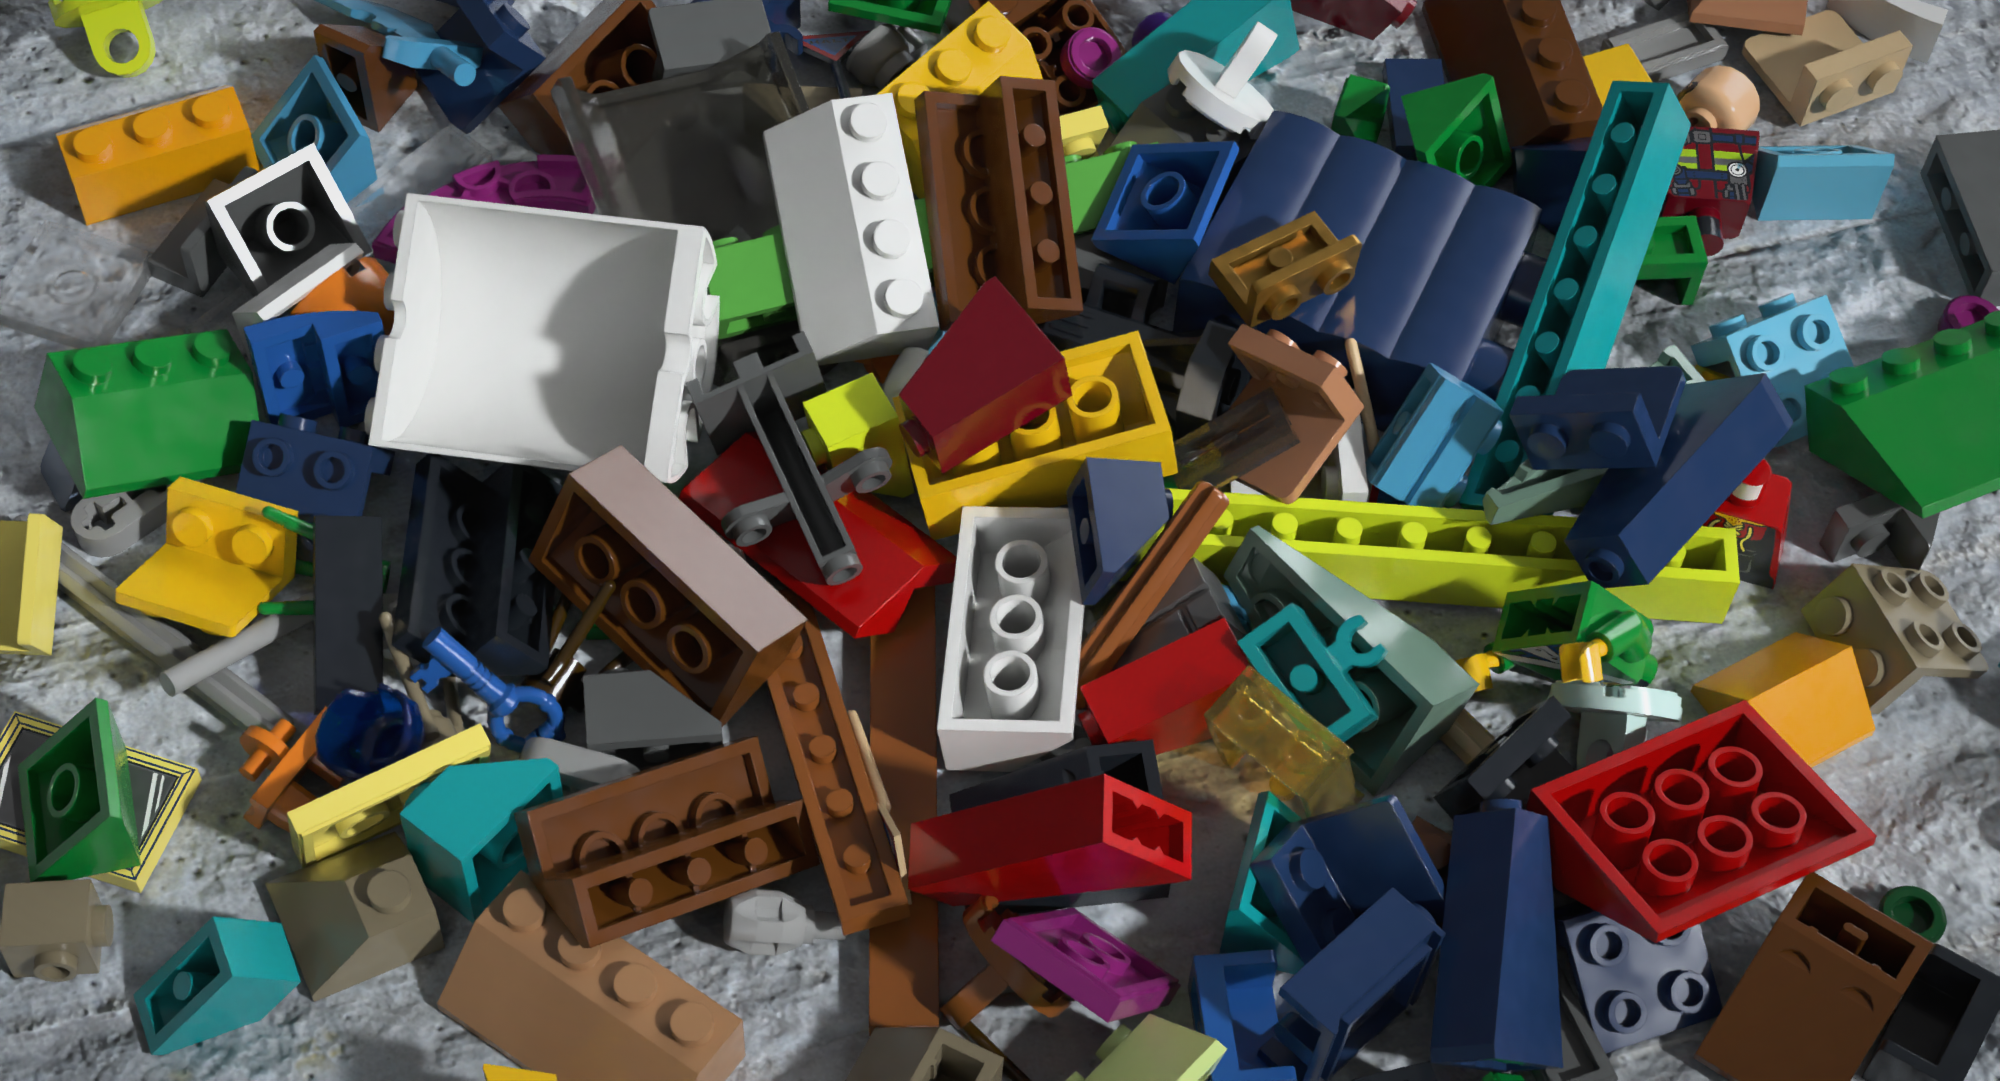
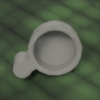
(884, 55)

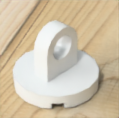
(1223, 91)

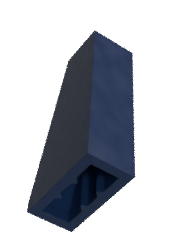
(1648, 514)
(1499, 947)

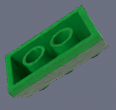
(148, 411)

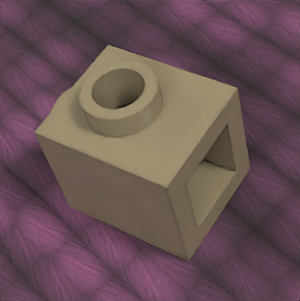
(54, 929)

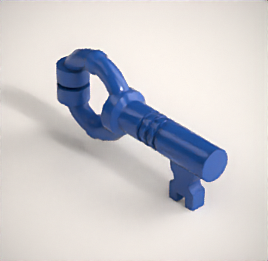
(502, 699)

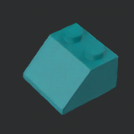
(466, 828)

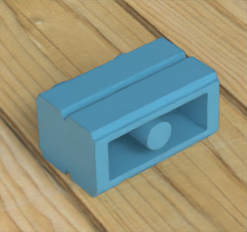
(1434, 441)

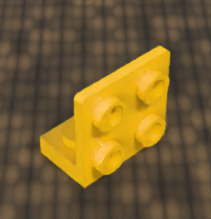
(214, 562)

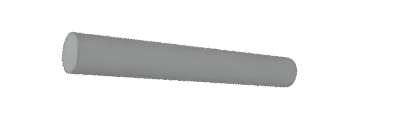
(230, 650)

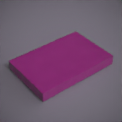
(1087, 963)

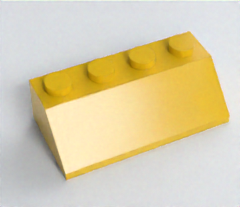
(1109, 416)

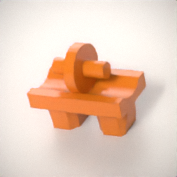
(280, 789)

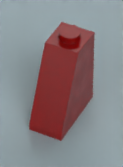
(1164, 691)

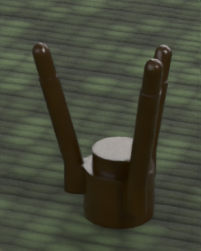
(563, 671)

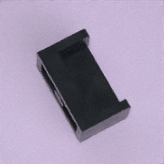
(1938, 1021)

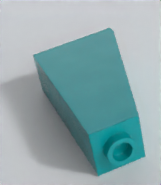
(1202, 27)

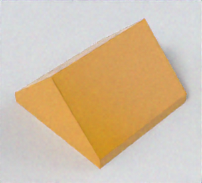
(1802, 690)

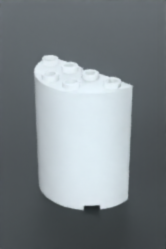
(544, 336)

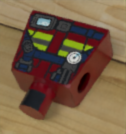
(1714, 182)

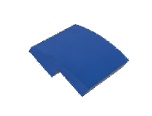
(316, 364)

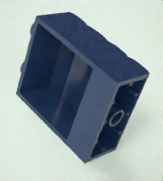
(1433, 267)

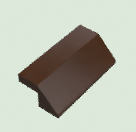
(998, 197)
(663, 842)

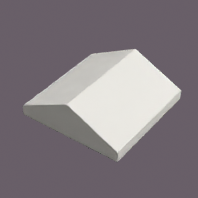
(287, 292)

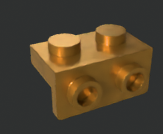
(1285, 269)

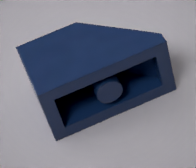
(1114, 519)

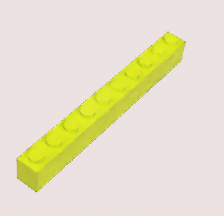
(1460, 556)

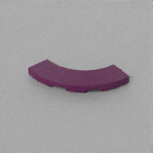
(547, 183)

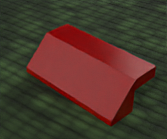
(890, 548)

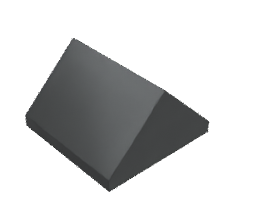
(280, 219)

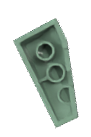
(1412, 690)

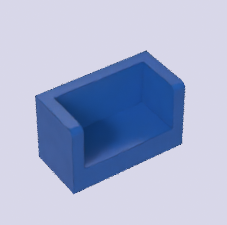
(1236, 1005)

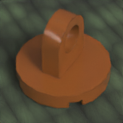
(1000, 972)

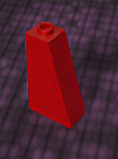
(1052, 844)

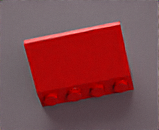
(1693, 824)

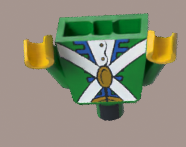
(1569, 636)

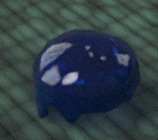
(368, 731)

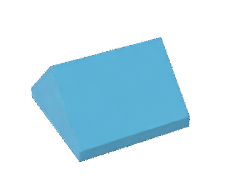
(1819, 182)

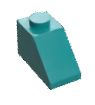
(216, 983)

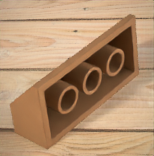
(581, 1009)

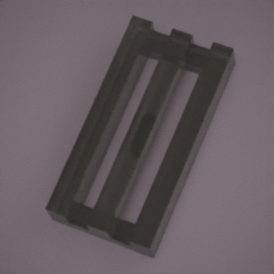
(1233, 452)

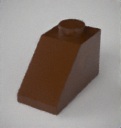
(368, 80)

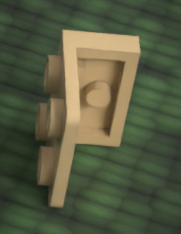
(1826, 66)

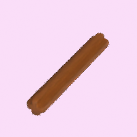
(1149, 582)

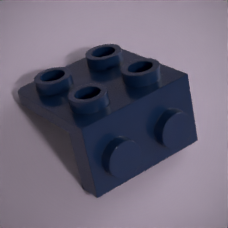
(506, 60)
(1600, 418)
(310, 470)

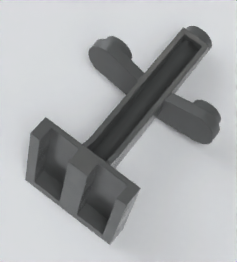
(770, 403)

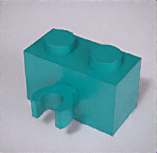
(1311, 672)

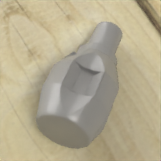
(774, 923)

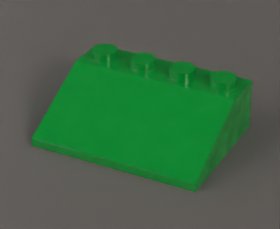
(1916, 419)

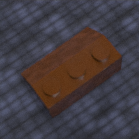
(600, 55)

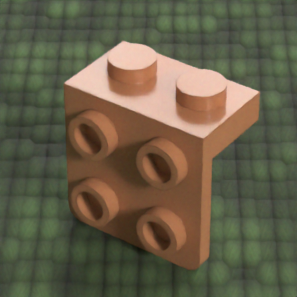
(1312, 396)

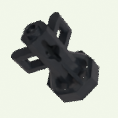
(1192, 369)

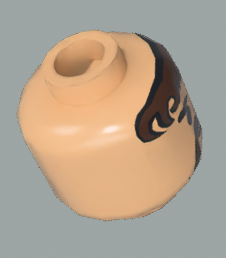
(1720, 99)

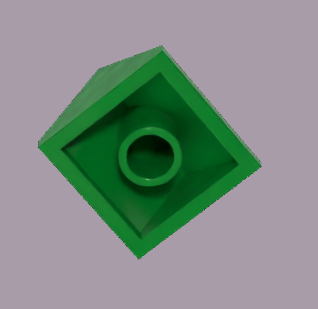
(1460, 128)
(79, 800)

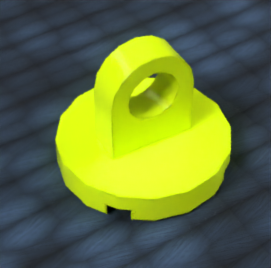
(103, 22)

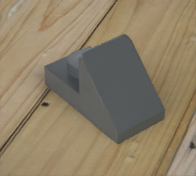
(1874, 522)

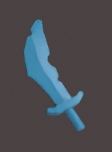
(414, 40)

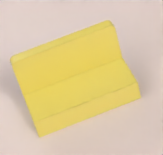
(29, 584)

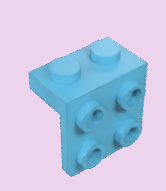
(1788, 343)

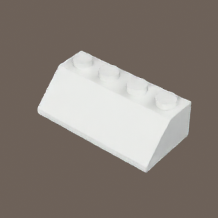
(851, 230)
(1011, 640)

